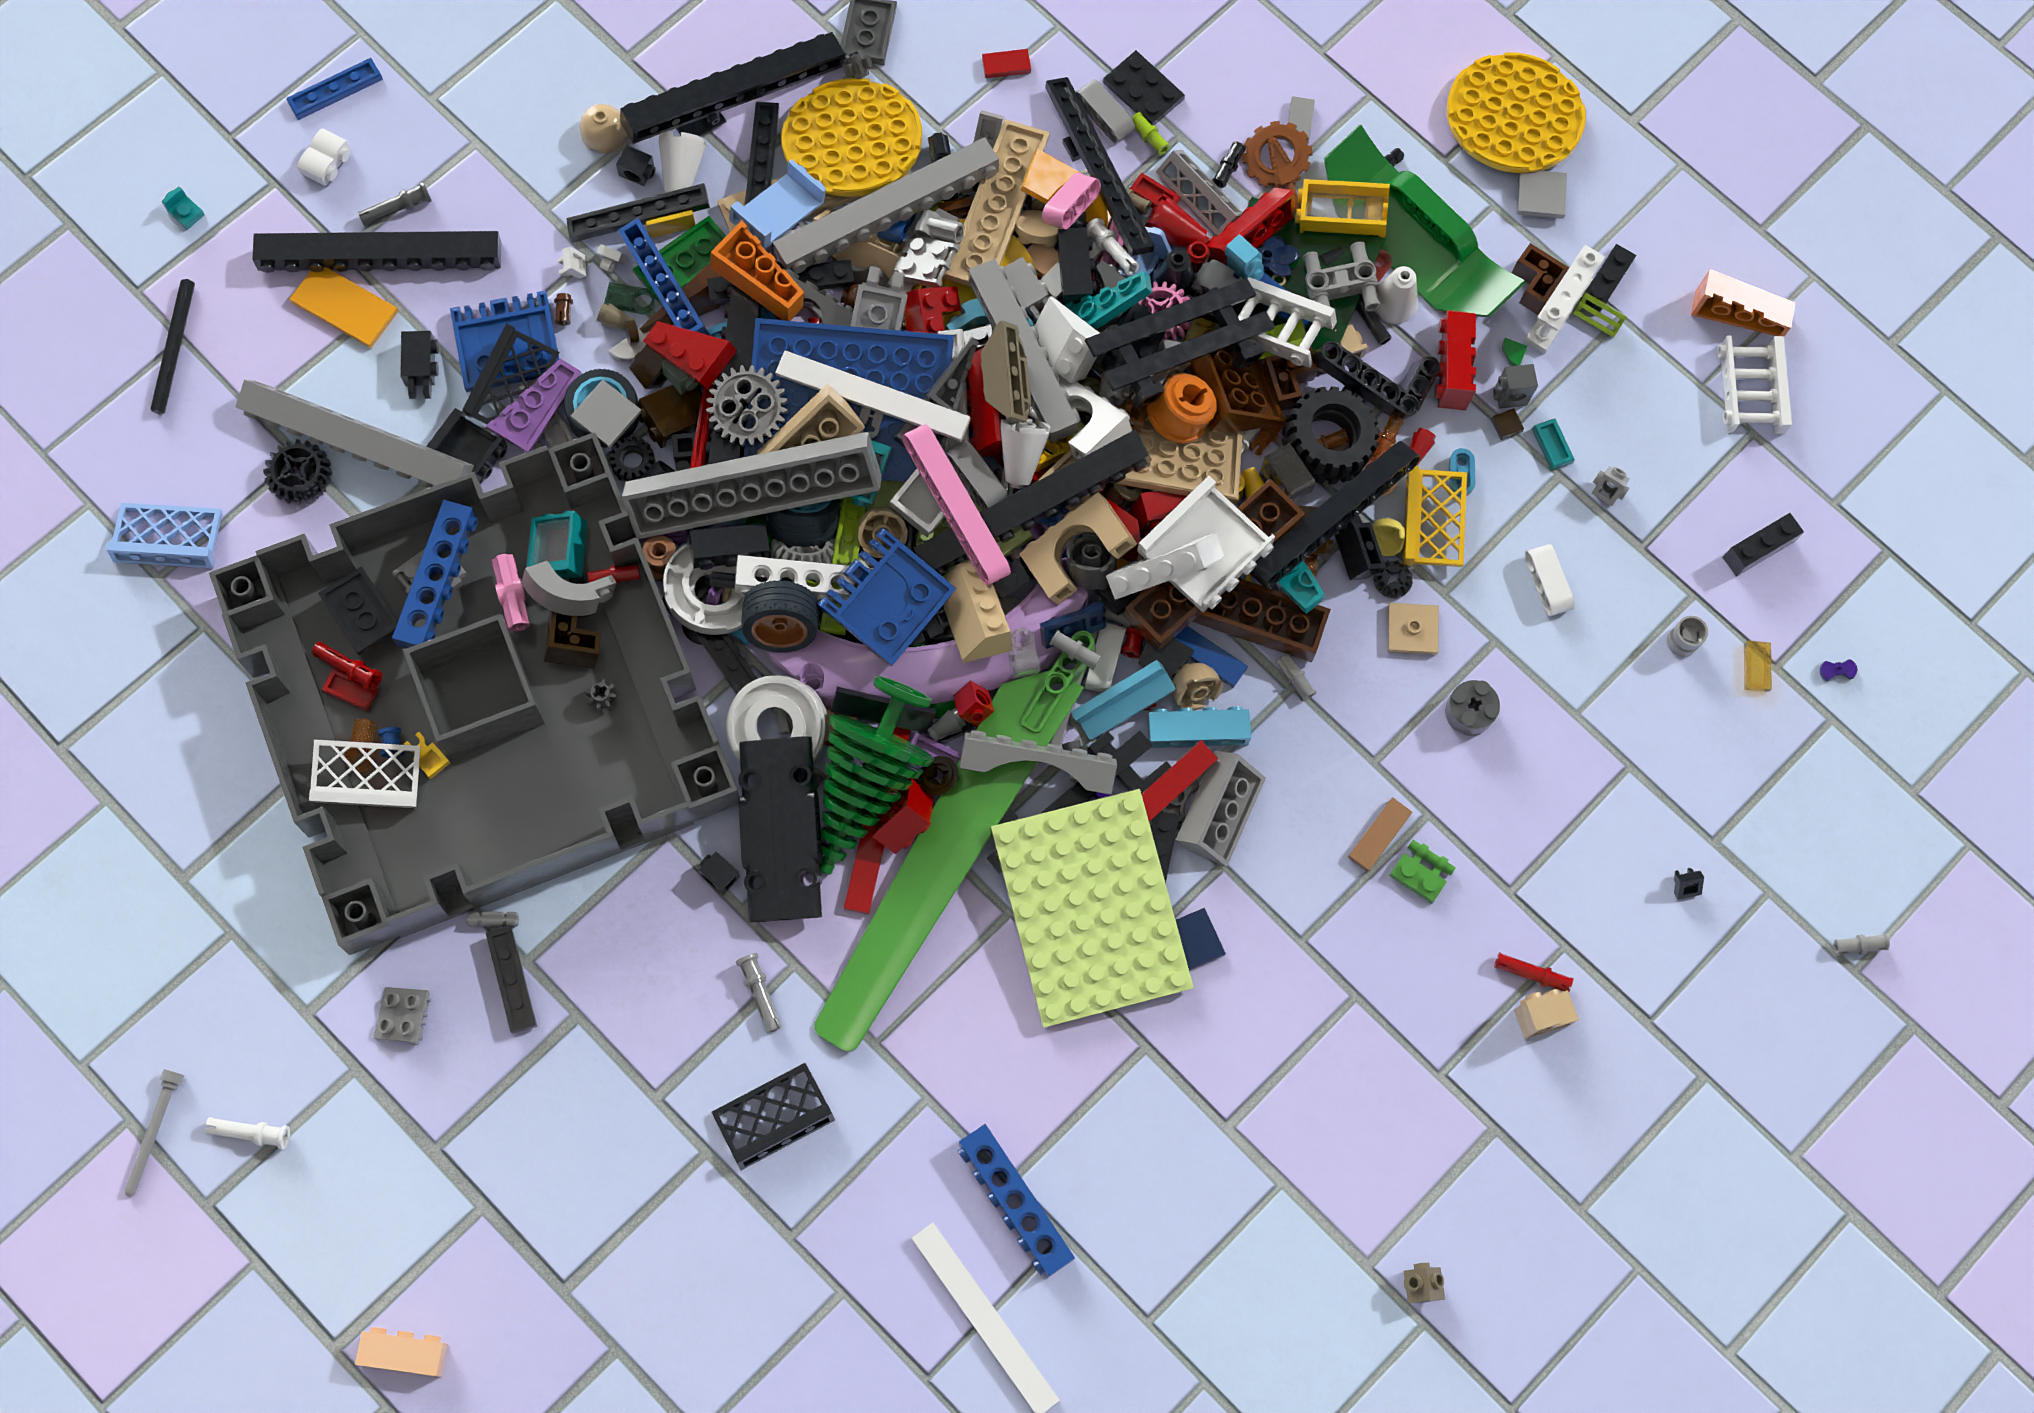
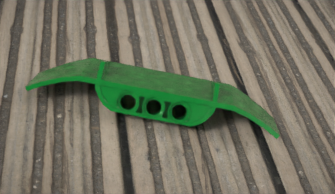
(1426, 234)

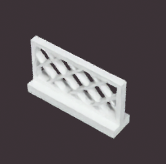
(369, 796)

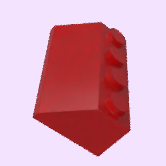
(1256, 222)
(984, 417)

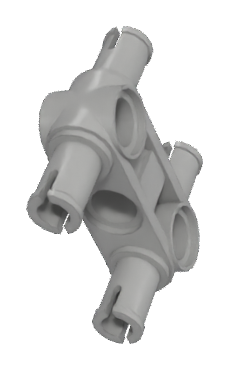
(1343, 279)

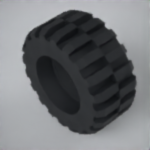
(1347, 413)

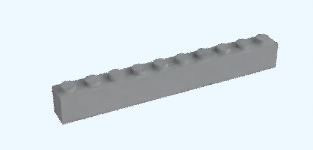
(886, 206)
(349, 434)

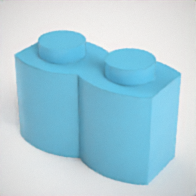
(1244, 259)

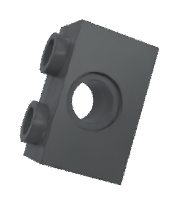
(1515, 386)

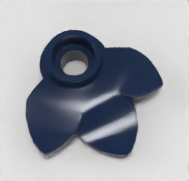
(1278, 256)

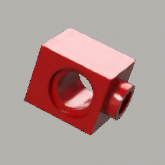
(973, 703)

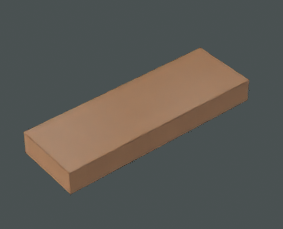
(1380, 834)

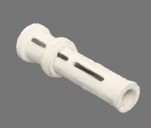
(1107, 241)
(259, 1133)

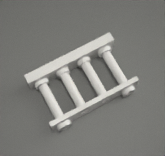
(1564, 299)
(1299, 309)
(1775, 374)

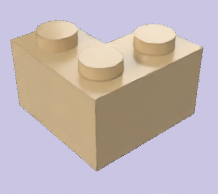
(1545, 1013)

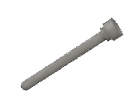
(170, 1081)

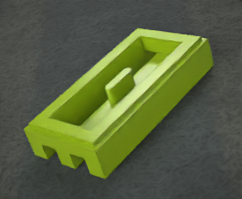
(1617, 325)

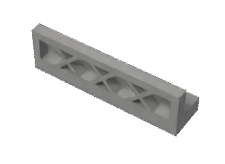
(1204, 184)

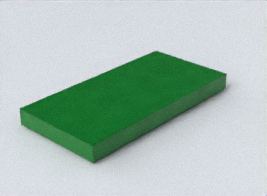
(688, 253)

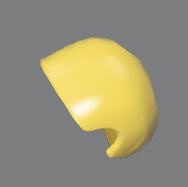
(1389, 535)

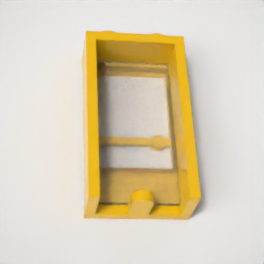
(1343, 207)

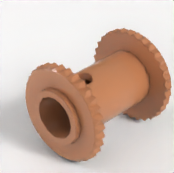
(658, 553)

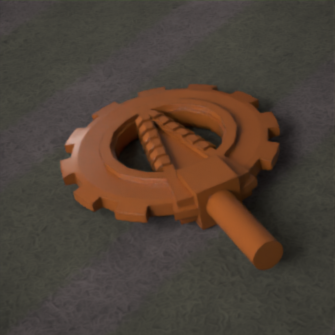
(1283, 172)

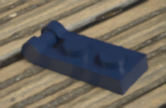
(1074, 622)

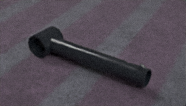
(1369, 317)

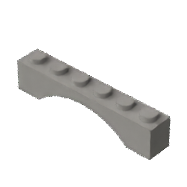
(986, 752)

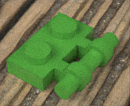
(1418, 877)

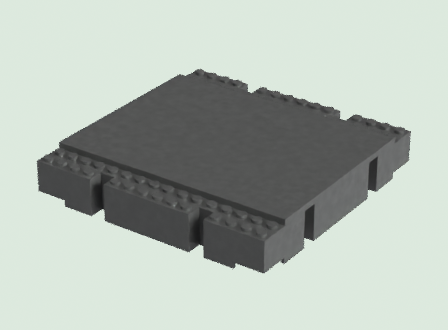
(532, 768)

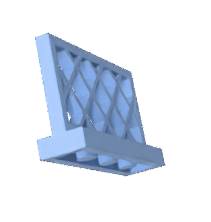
(158, 553)

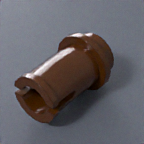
(563, 308)

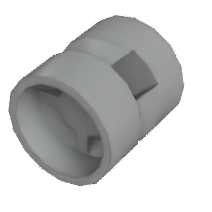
(1687, 636)

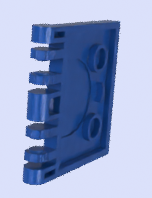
(478, 336)
(890, 600)

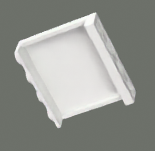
(1199, 515)

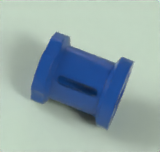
(390, 735)

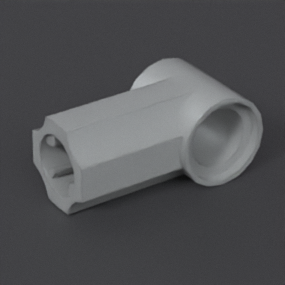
(935, 227)

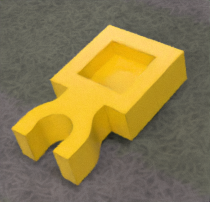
(431, 758)

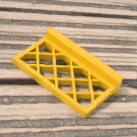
(1413, 520)

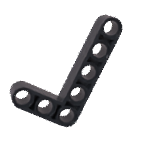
(1377, 381)

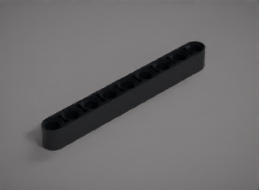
(1335, 514)

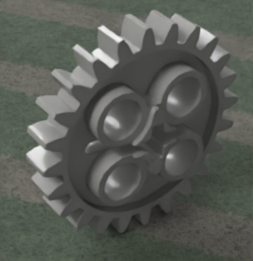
(729, 393)

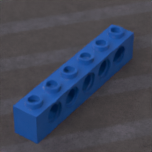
(661, 277)
(450, 516)
(983, 1140)

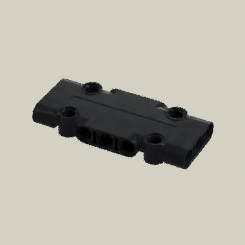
(780, 829)

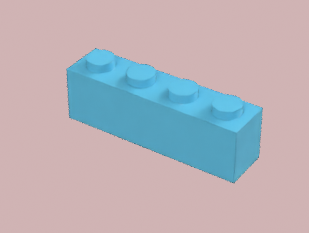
(1189, 727)

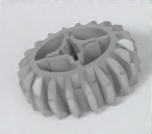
(816, 554)

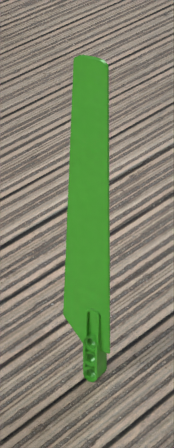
(946, 852)

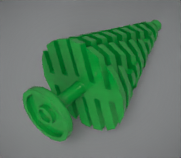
(868, 771)

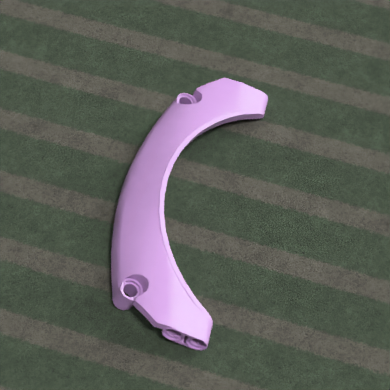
(929, 669)

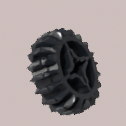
(312, 459)

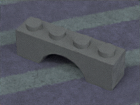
(832, 312)

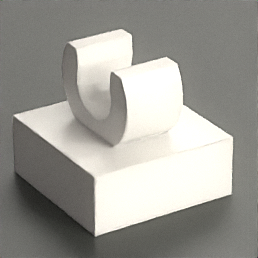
(610, 258)
(573, 263)

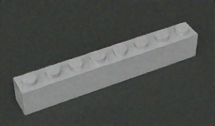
(1046, 395)

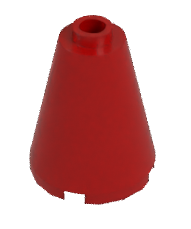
(1176, 224)

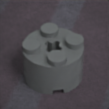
(1213, 275)
(1089, 562)
(1478, 695)

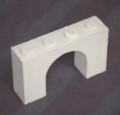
(1106, 421)
(1179, 562)

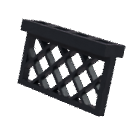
(494, 366)
(788, 1131)

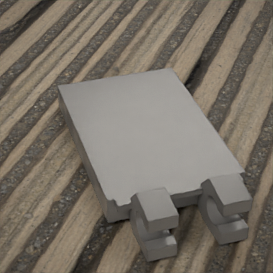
(879, 305)

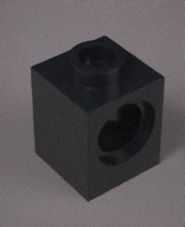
(635, 165)
(718, 872)

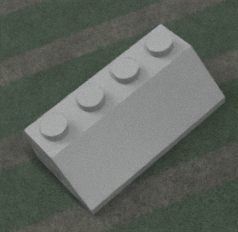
(1221, 808)

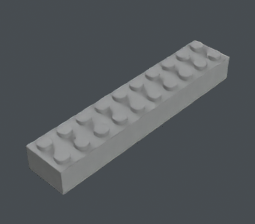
(752, 485)

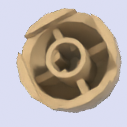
(602, 128)
(876, 519)
(1195, 685)

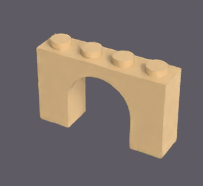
(1045, 553)

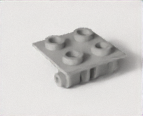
(402, 1015)

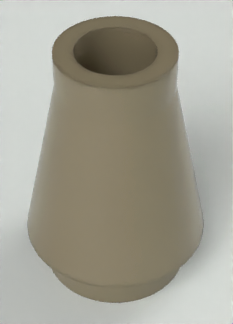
(612, 317)

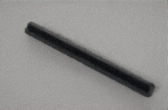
(172, 346)

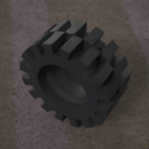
(625, 448)

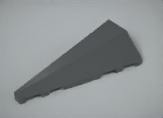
(947, 389)

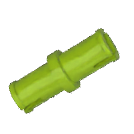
(1150, 134)

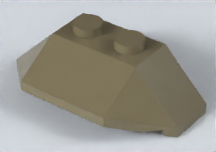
(1006, 372)

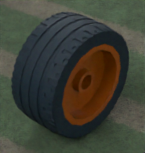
(780, 616)

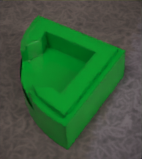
(1513, 351)

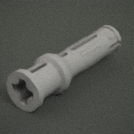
(756, 982)

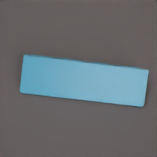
(1124, 700)

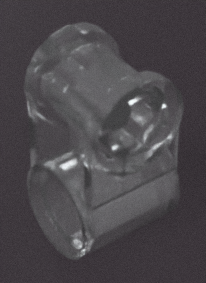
(1023, 657)

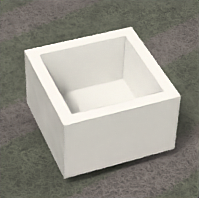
(917, 505)

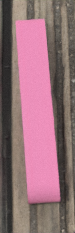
(956, 504)

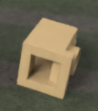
(1353, 342)

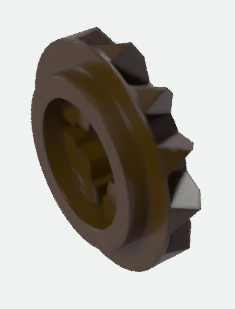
(932, 785)

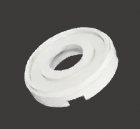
(685, 606)
(778, 691)

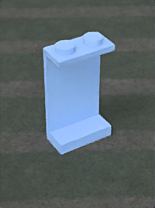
(780, 205)

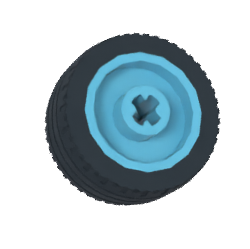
(585, 384)
(805, 524)

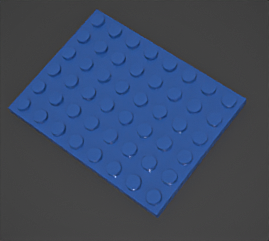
(888, 357)

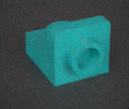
(182, 208)

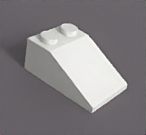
(1064, 340)

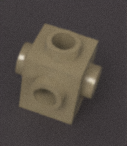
(1424, 1283)

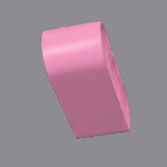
(1071, 200)

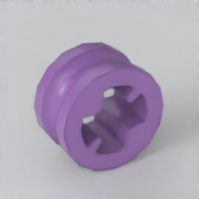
(714, 596)

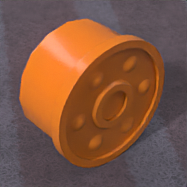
(1183, 409)

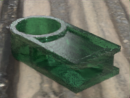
(623, 298)

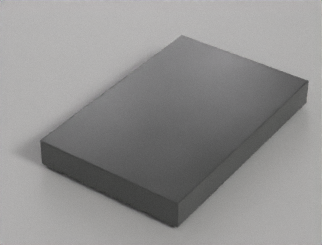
(869, 28)

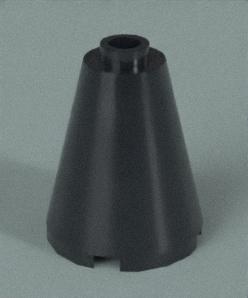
(1176, 270)

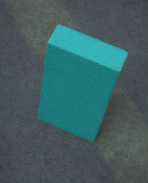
(1553, 444)

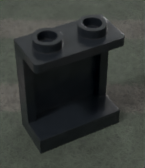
(469, 443)

